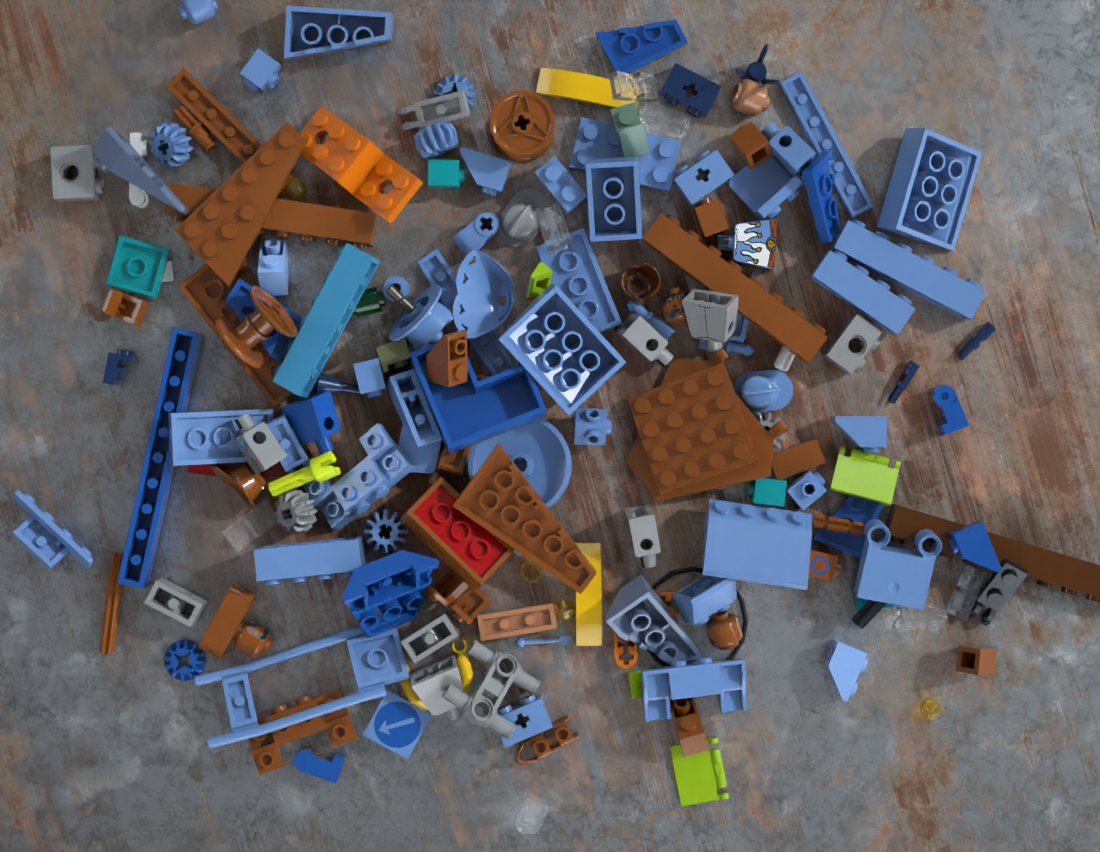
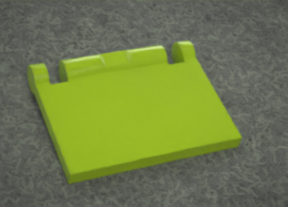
(865, 476)
(699, 774)

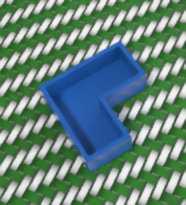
(479, 408)

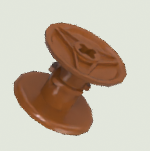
(536, 116)
(256, 327)

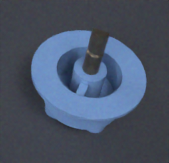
(421, 318)

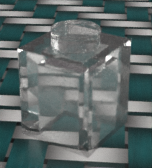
(531, 814)

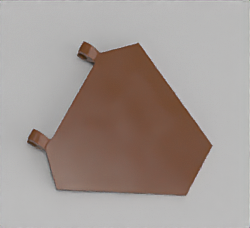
(762, 440)

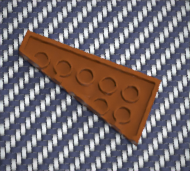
(235, 213)
(208, 296)
(514, 512)

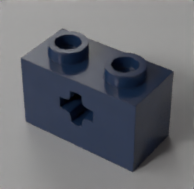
(683, 79)

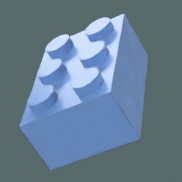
(614, 199)

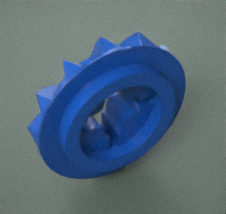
(196, 660)

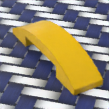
(577, 87)
(590, 601)

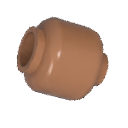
(749, 97)

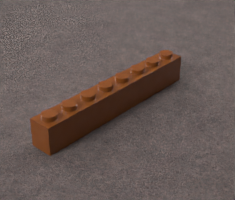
(295, 218)
(717, 275)

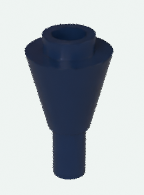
(336, 386)

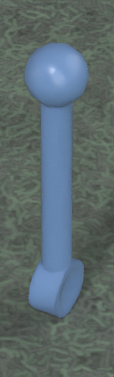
(563, 639)

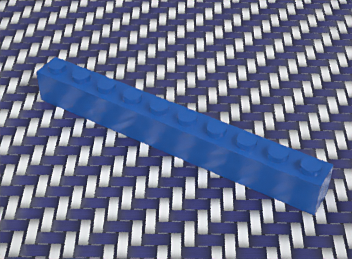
(156, 470)

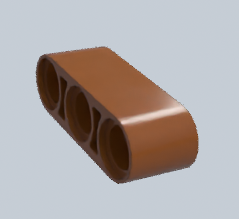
(227, 620)

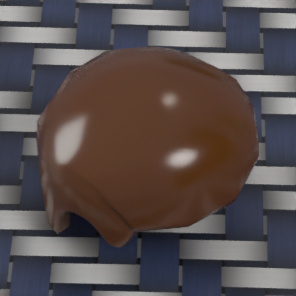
(640, 282)

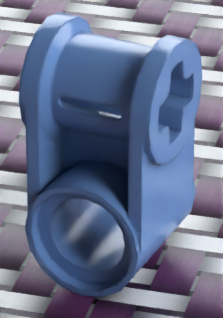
(474, 235)

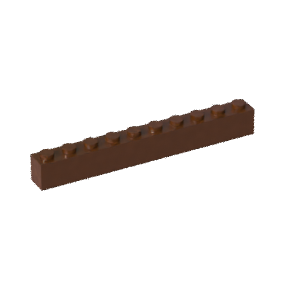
(1040, 563)

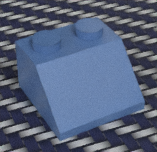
(704, 598)

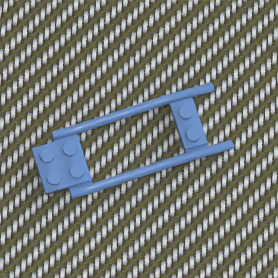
(374, 662)

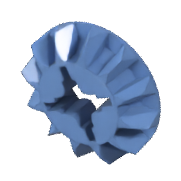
(462, 83)

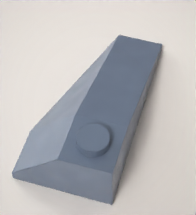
(121, 158)
(647, 621)

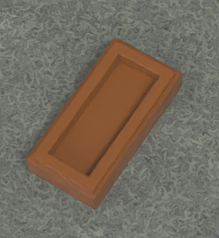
(797, 458)

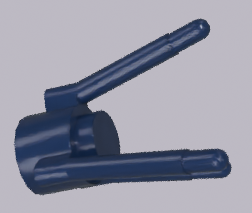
(757, 71)

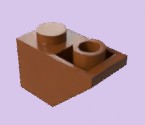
(448, 360)
(688, 726)

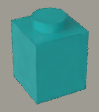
(445, 174)
(767, 491)

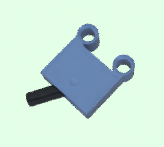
(893, 573)

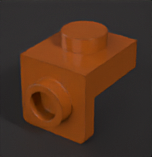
(124, 307)
(447, 589)
(469, 605)

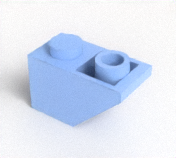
(273, 266)
(844, 667)

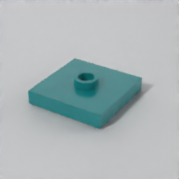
(138, 267)

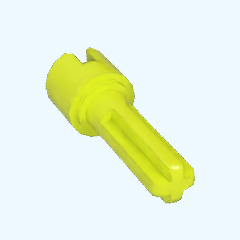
(317, 470)

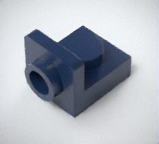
(114, 369)

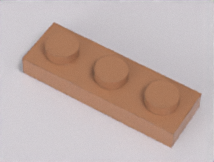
(517, 621)

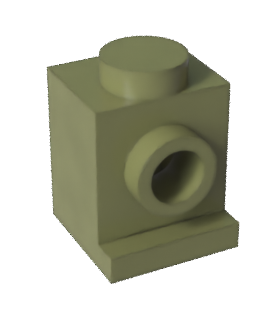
(395, 354)

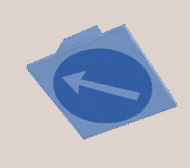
(397, 724)

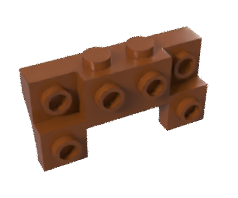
(337, 725)

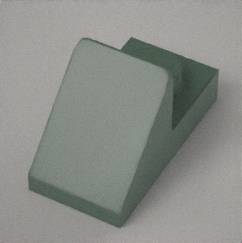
(629, 130)

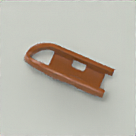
(541, 745)

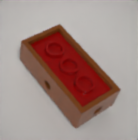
(454, 536)

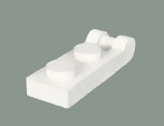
(136, 195)

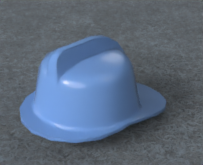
(764, 390)

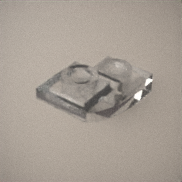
(635, 87)

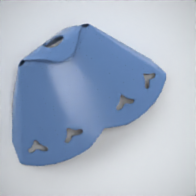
(481, 295)

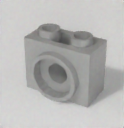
(88, 183)

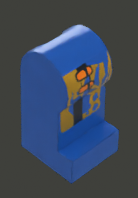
(949, 409)
(319, 765)

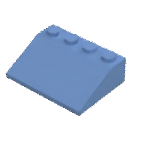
(929, 188)
(561, 349)
(757, 544)

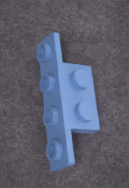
(45, 538)

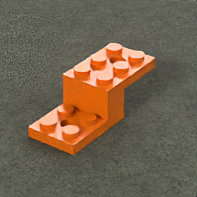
(358, 165)

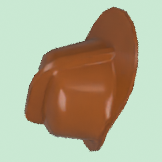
(242, 481)

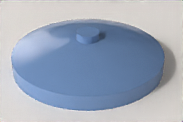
(537, 452)

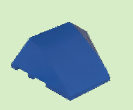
(389, 590)

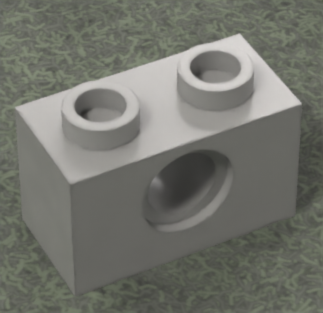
(839, 352)
(176, 602)
(430, 637)

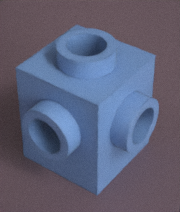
(591, 426)

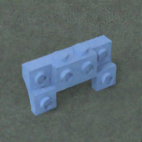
(363, 483)
(693, 680)

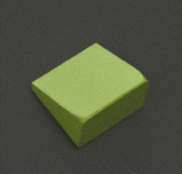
(539, 280)
(635, 683)

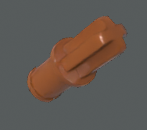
(194, 129)

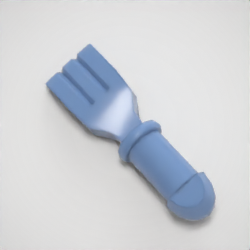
(660, 325)
(729, 346)

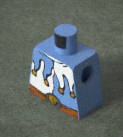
(751, 244)

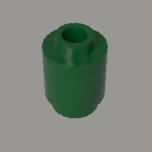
(370, 302)

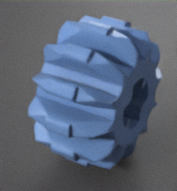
(436, 139)
(170, 145)
(377, 528)

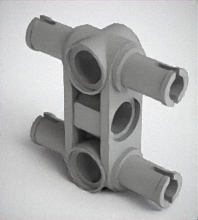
(491, 689)

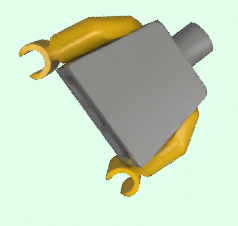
(429, 683)

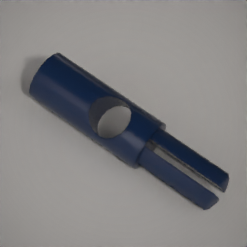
(975, 341)
(901, 385)

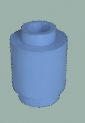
(405, 287)

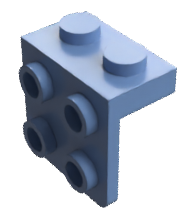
(765, 187)

